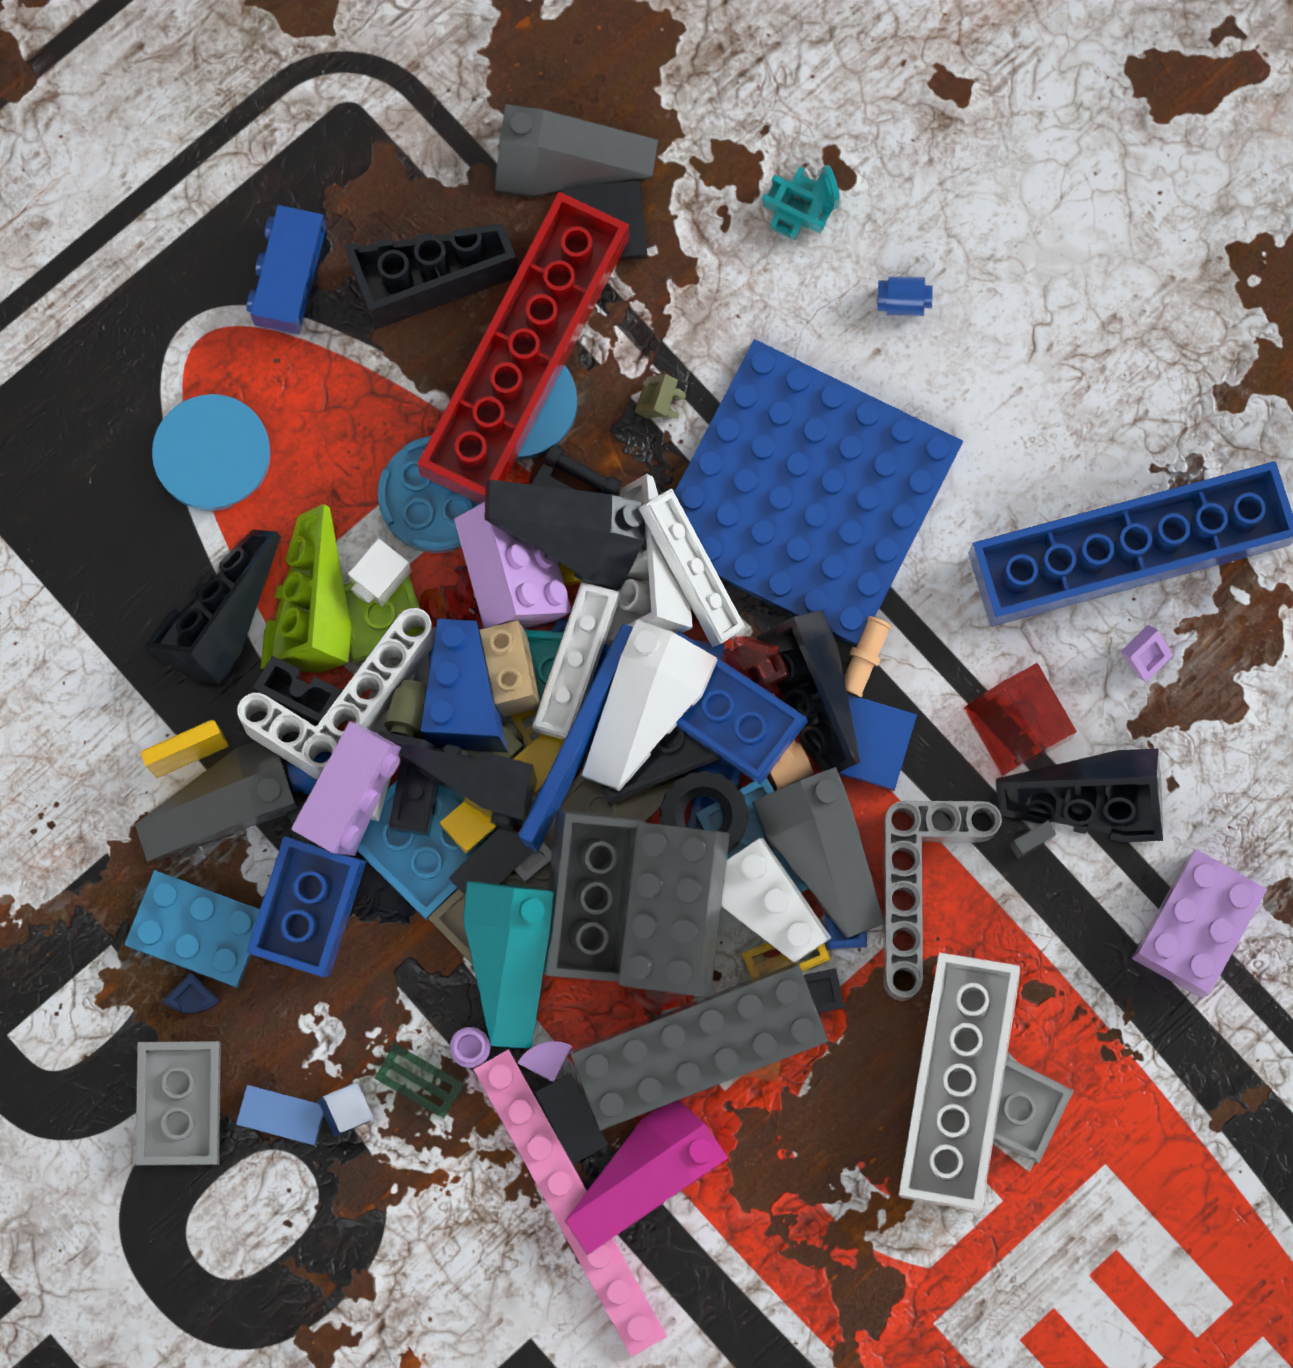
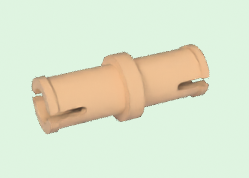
(865, 655)

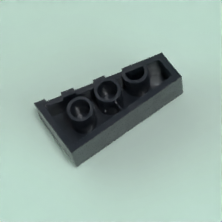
(430, 270)

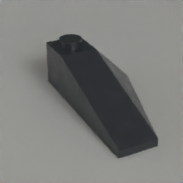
(581, 529)
(816, 689)

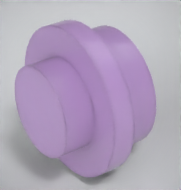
(470, 1047)

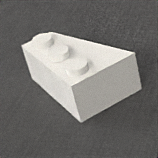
(770, 903)

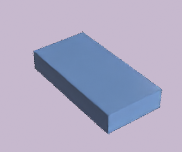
(280, 1115)

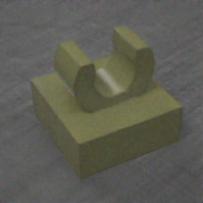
(657, 396)

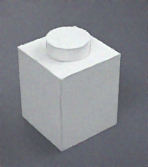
(378, 573)

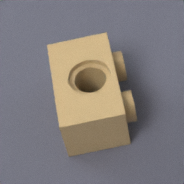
(510, 668)

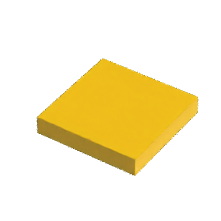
(184, 749)

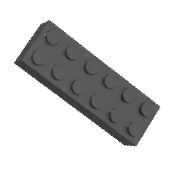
(698, 1045)

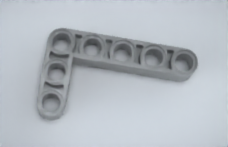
(911, 880)

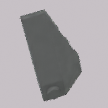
(554, 151)
(228, 797)
(821, 842)

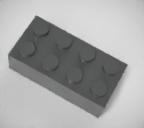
(591, 894)
(674, 909)

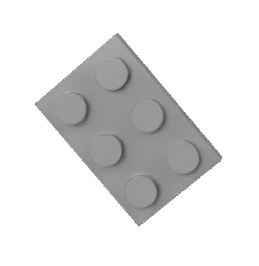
(178, 1103)

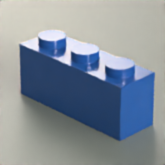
(286, 269)

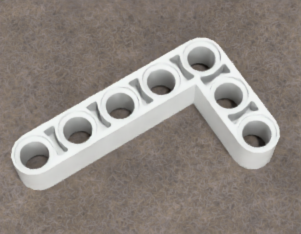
(348, 705)

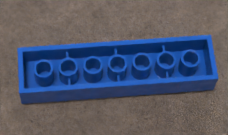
(1132, 543)

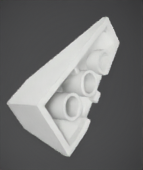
(649, 693)

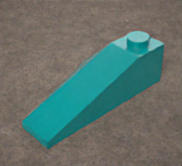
(508, 952)

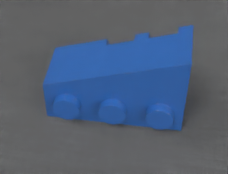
(459, 692)

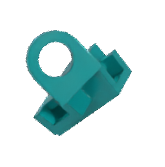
(821, 196)

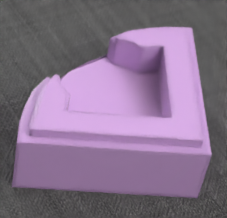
(546, 1059)

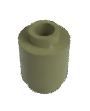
(406, 709)

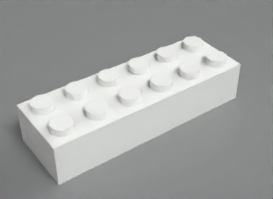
(960, 1082)

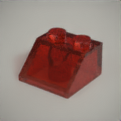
(1020, 720)

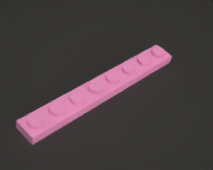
(562, 1192)

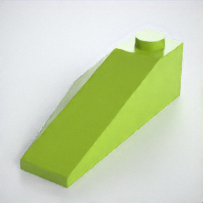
(313, 611)

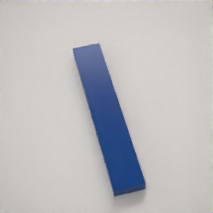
(573, 749)

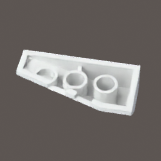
(650, 587)

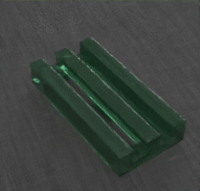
(449, 1098)

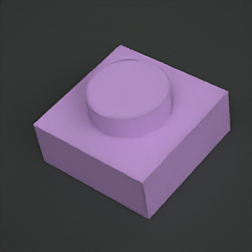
(1147, 653)

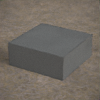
(1033, 840)

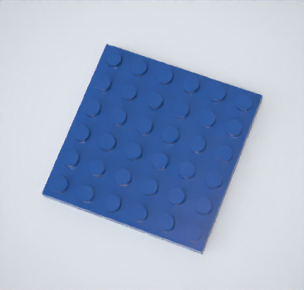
(811, 489)

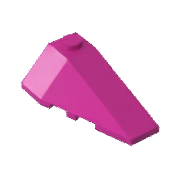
(652, 1166)

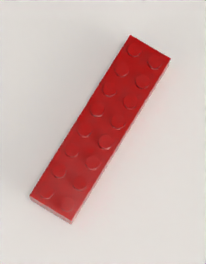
(524, 348)

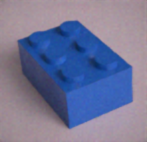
(306, 907)

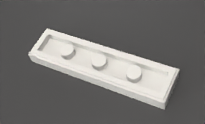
(692, 567)
(576, 660)

